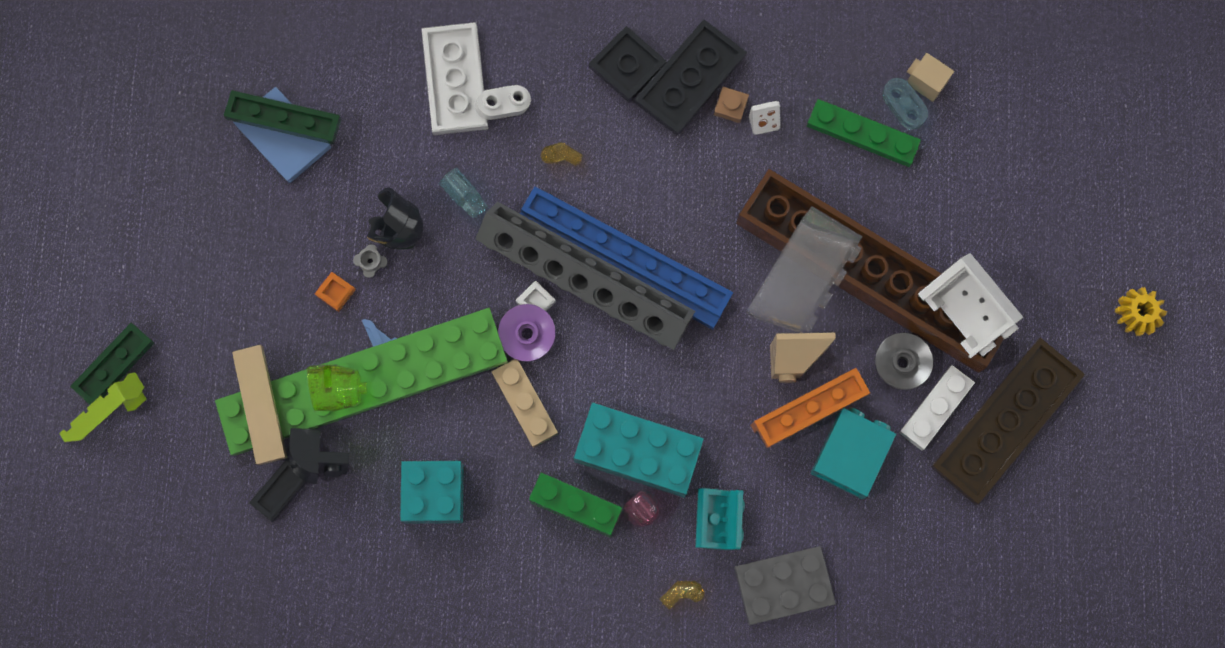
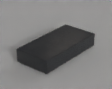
(277, 492)

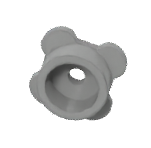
(370, 252)

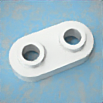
(504, 102)

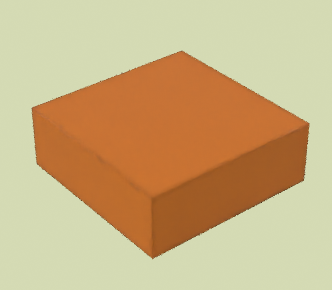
(335, 291)

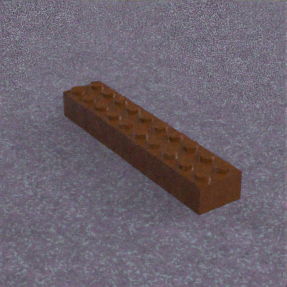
(878, 276)

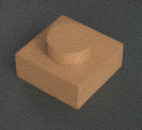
(731, 104)

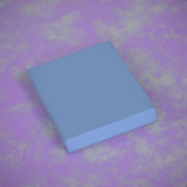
(285, 152)

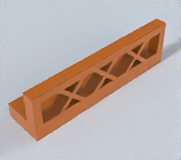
(811, 408)

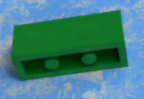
(575, 505)

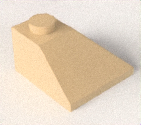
(795, 353)

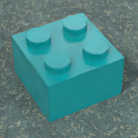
(431, 492)

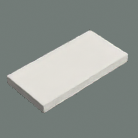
(453, 77)

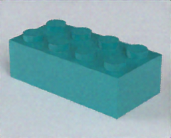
(638, 450)

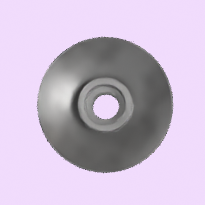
(913, 351)

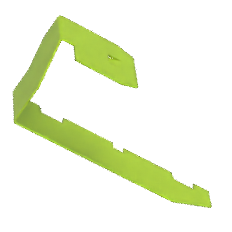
(126, 392)

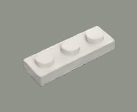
(936, 407)

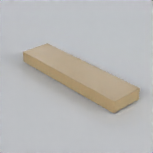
(259, 405)

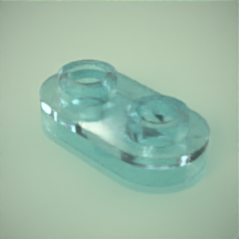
(907, 103)

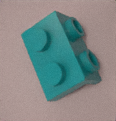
(719, 519)

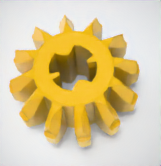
(1150, 307)

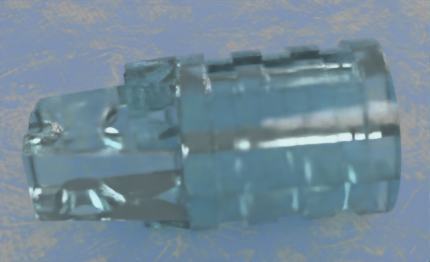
(463, 192)

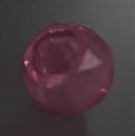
(642, 509)

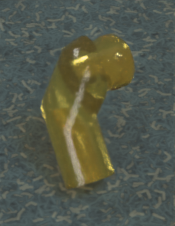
(560, 152)
(682, 589)

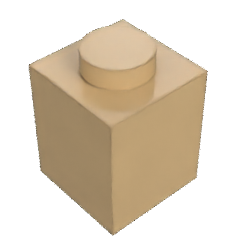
(929, 76)

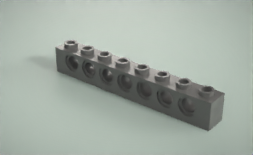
(600, 275)

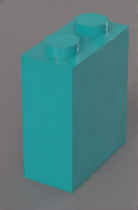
(853, 452)

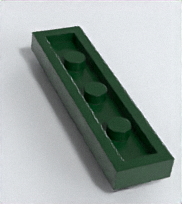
(282, 117)

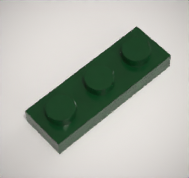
(112, 363)

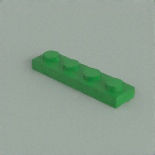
(863, 133)

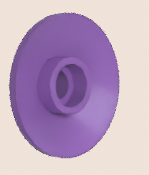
(521, 318)

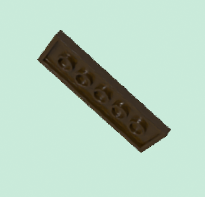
(1007, 421)

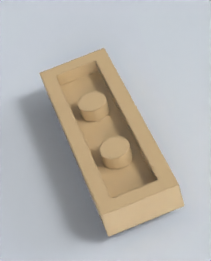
(524, 403)

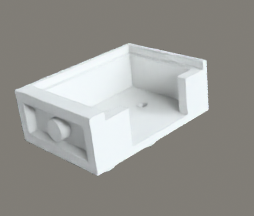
(973, 305)

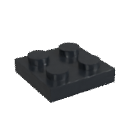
(627, 64)

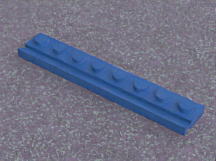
(630, 256)

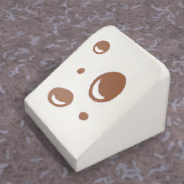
(765, 117)

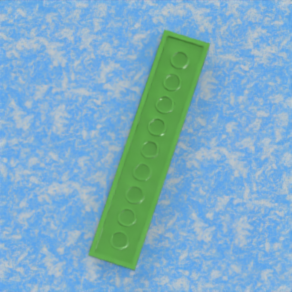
(390, 371)

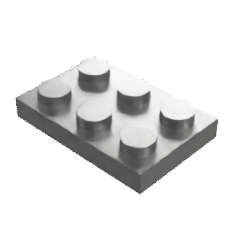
(784, 585)

